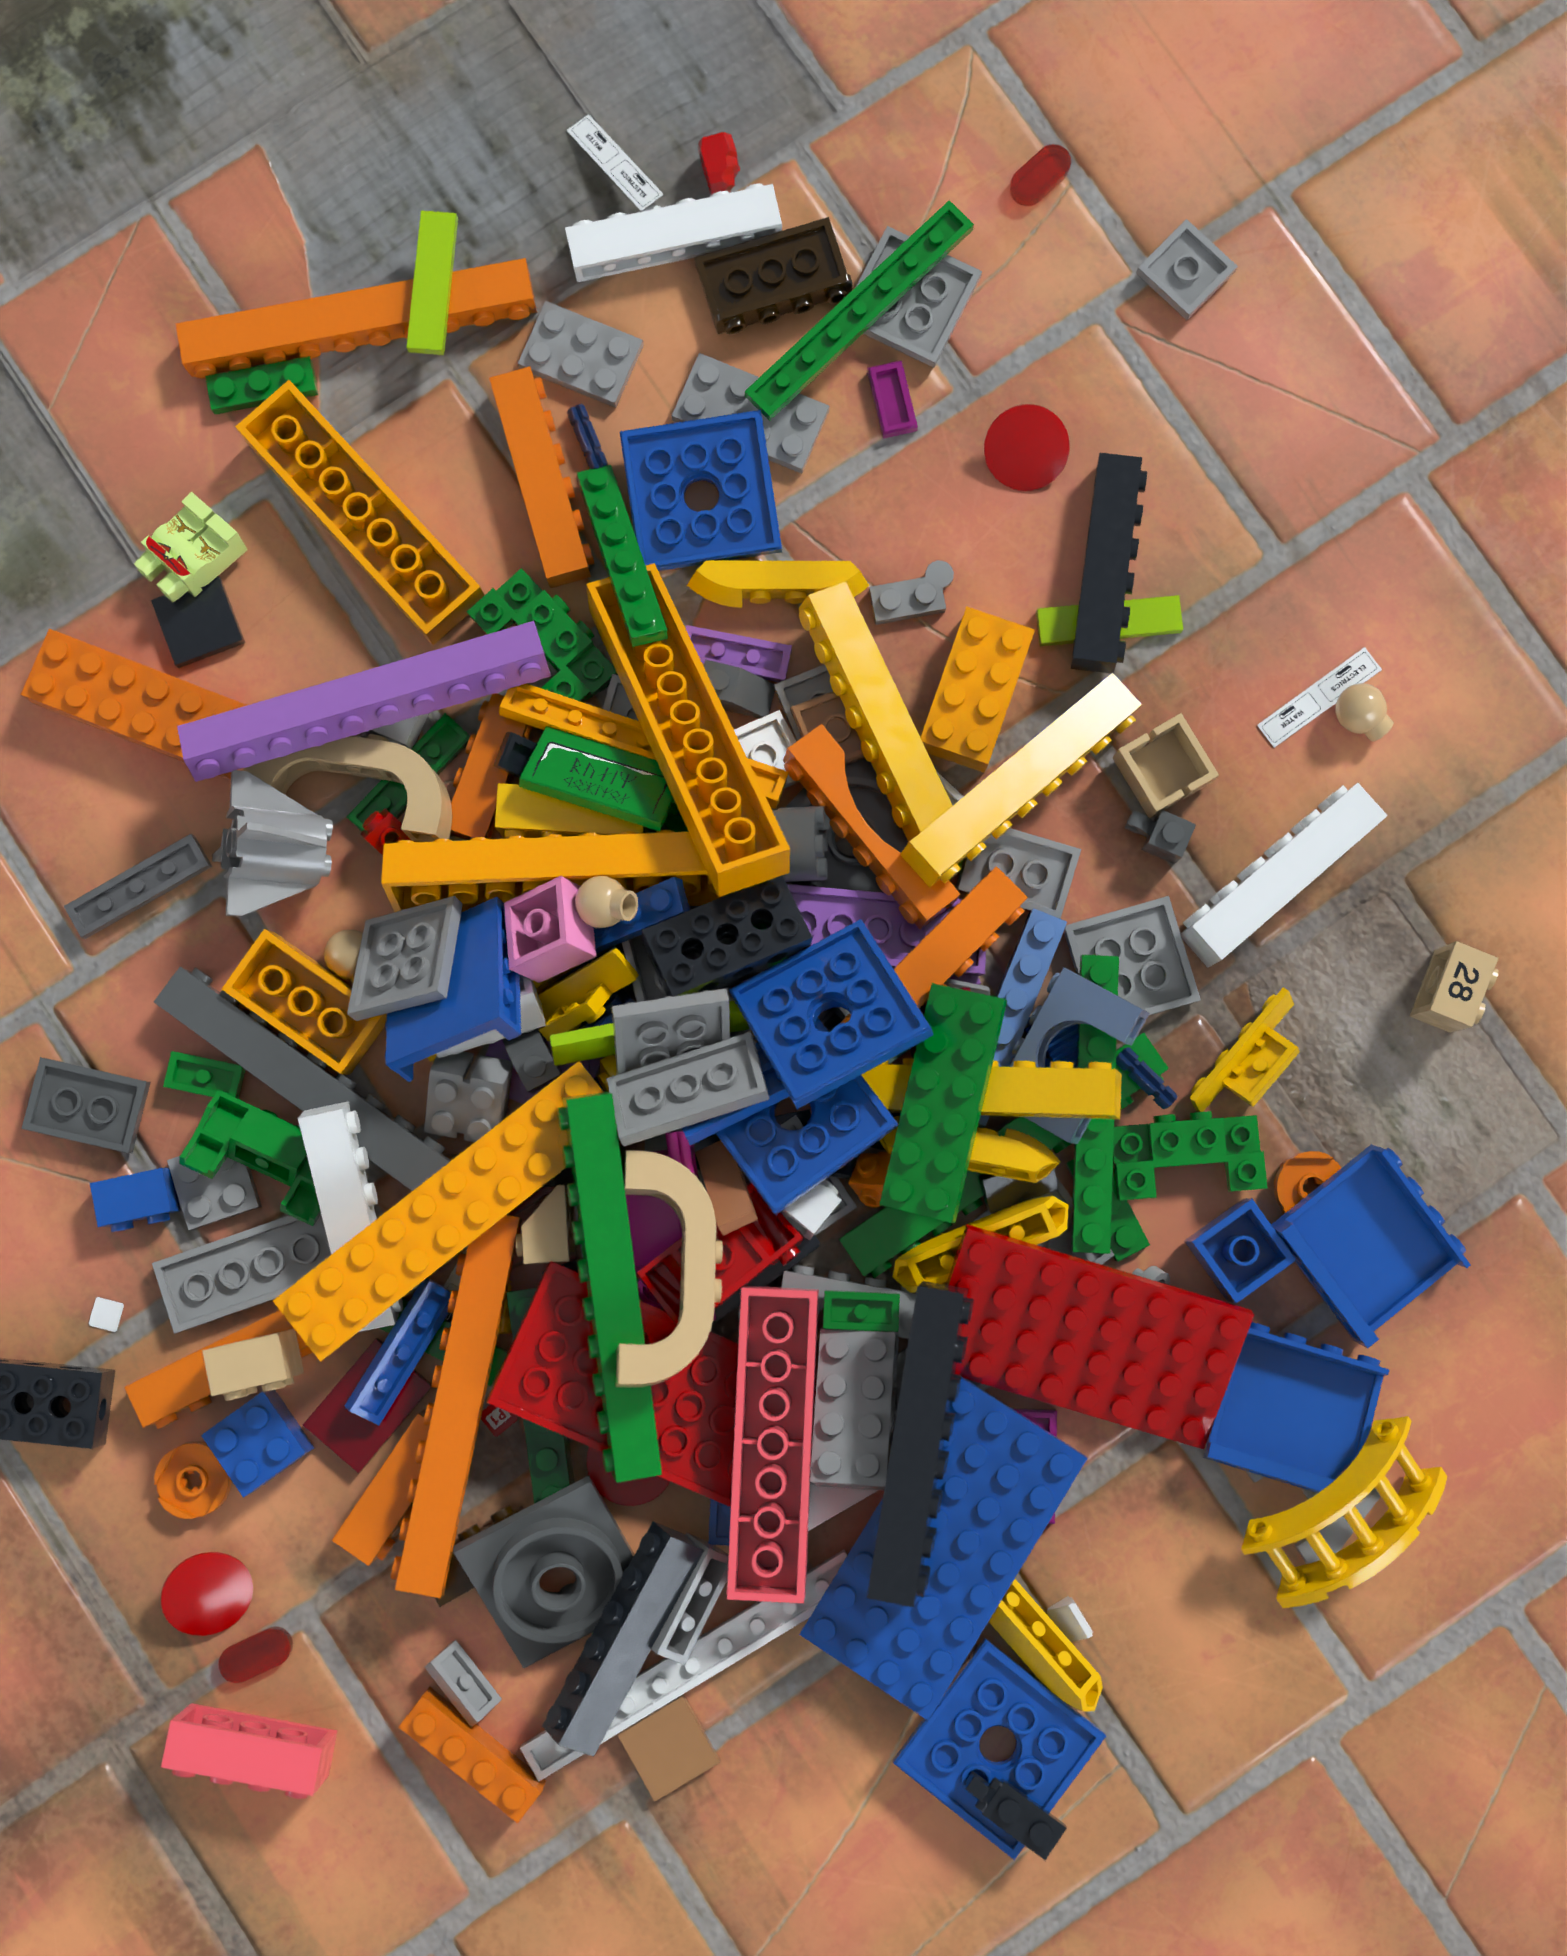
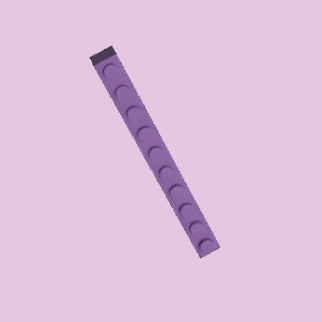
(363, 701)

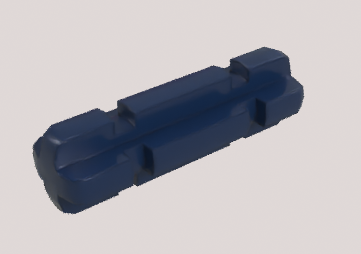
(586, 437)
(1146, 1078)

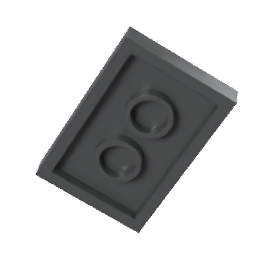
(86, 1105)

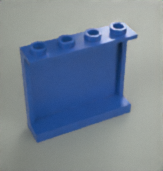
(478, 1000)
(1369, 1242)
(1295, 1410)

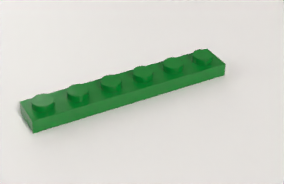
(622, 556)

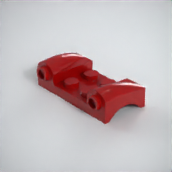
(744, 1257)

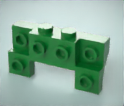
(566, 644)
(259, 1142)
(1187, 1142)

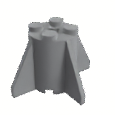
(271, 847)

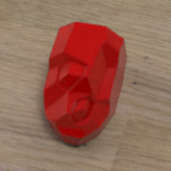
(719, 161)

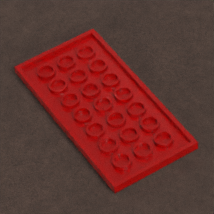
(1095, 1337)
(552, 1385)

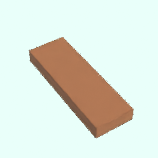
(726, 1188)

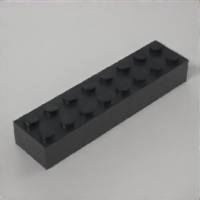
(918, 1442)

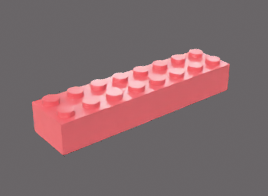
(772, 1444)

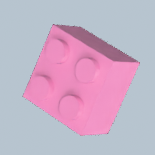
(546, 931)

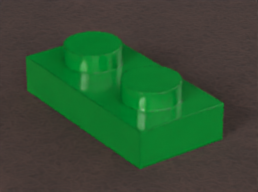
(203, 1075)
(861, 1311)

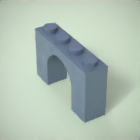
(1073, 1002)

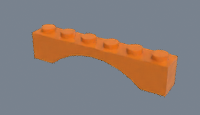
(820, 768)

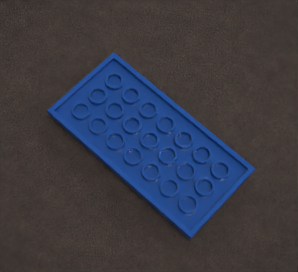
(995, 1504)

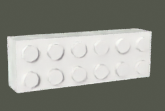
(1285, 873)

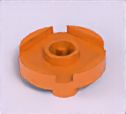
(1295, 1173)
(173, 1488)

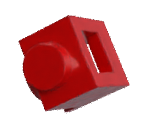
(380, 824)

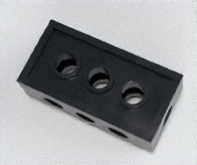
(732, 918)
(48, 1422)

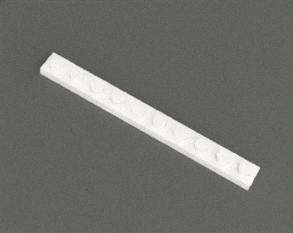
(710, 1655)

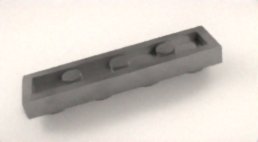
(137, 886)

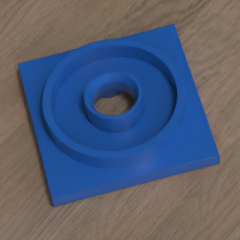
(719, 450)
(835, 972)
(792, 1162)
(987, 1693)

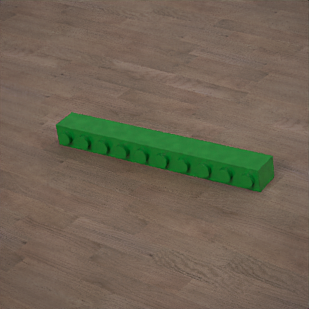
(899, 1231)
(610, 1281)

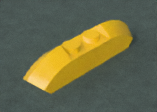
(760, 581)
(1006, 1156)
(1027, 1221)
(1046, 1649)

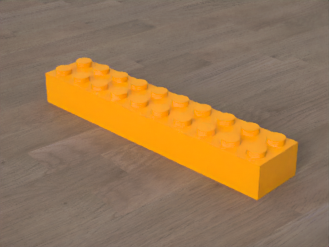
(694, 745)
(512, 866)
(433, 1220)

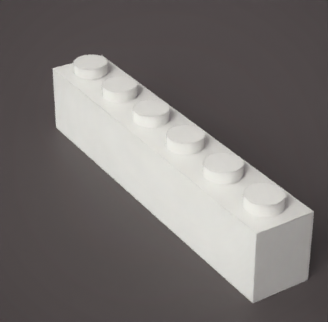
(672, 232)
(341, 1181)

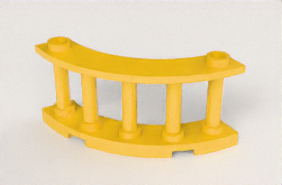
(1375, 1545)

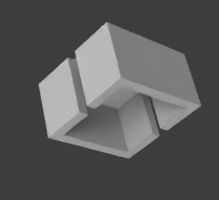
(464, 1104)

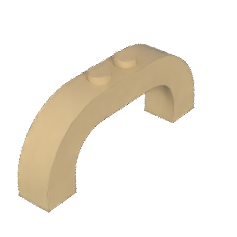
(428, 801)
(677, 1186)

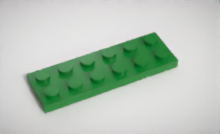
(943, 1103)

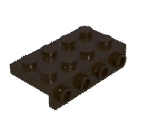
(773, 276)

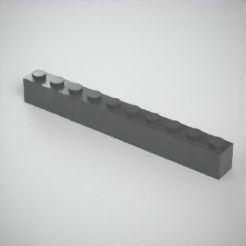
(298, 1076)

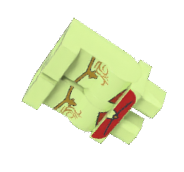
(190, 549)

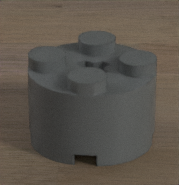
(806, 841)

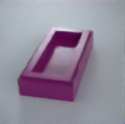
(892, 399)

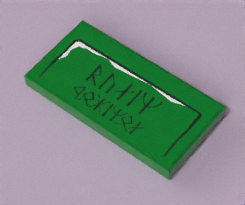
(598, 778)

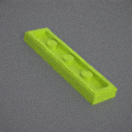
(432, 282)
(1146, 618)

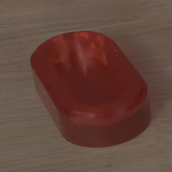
(1040, 175)
(255, 1654)

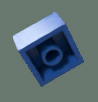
(1240, 1250)
(257, 1441)

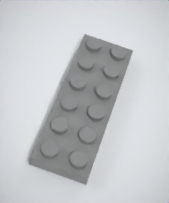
(239, 1270)

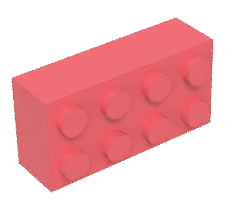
(249, 1750)

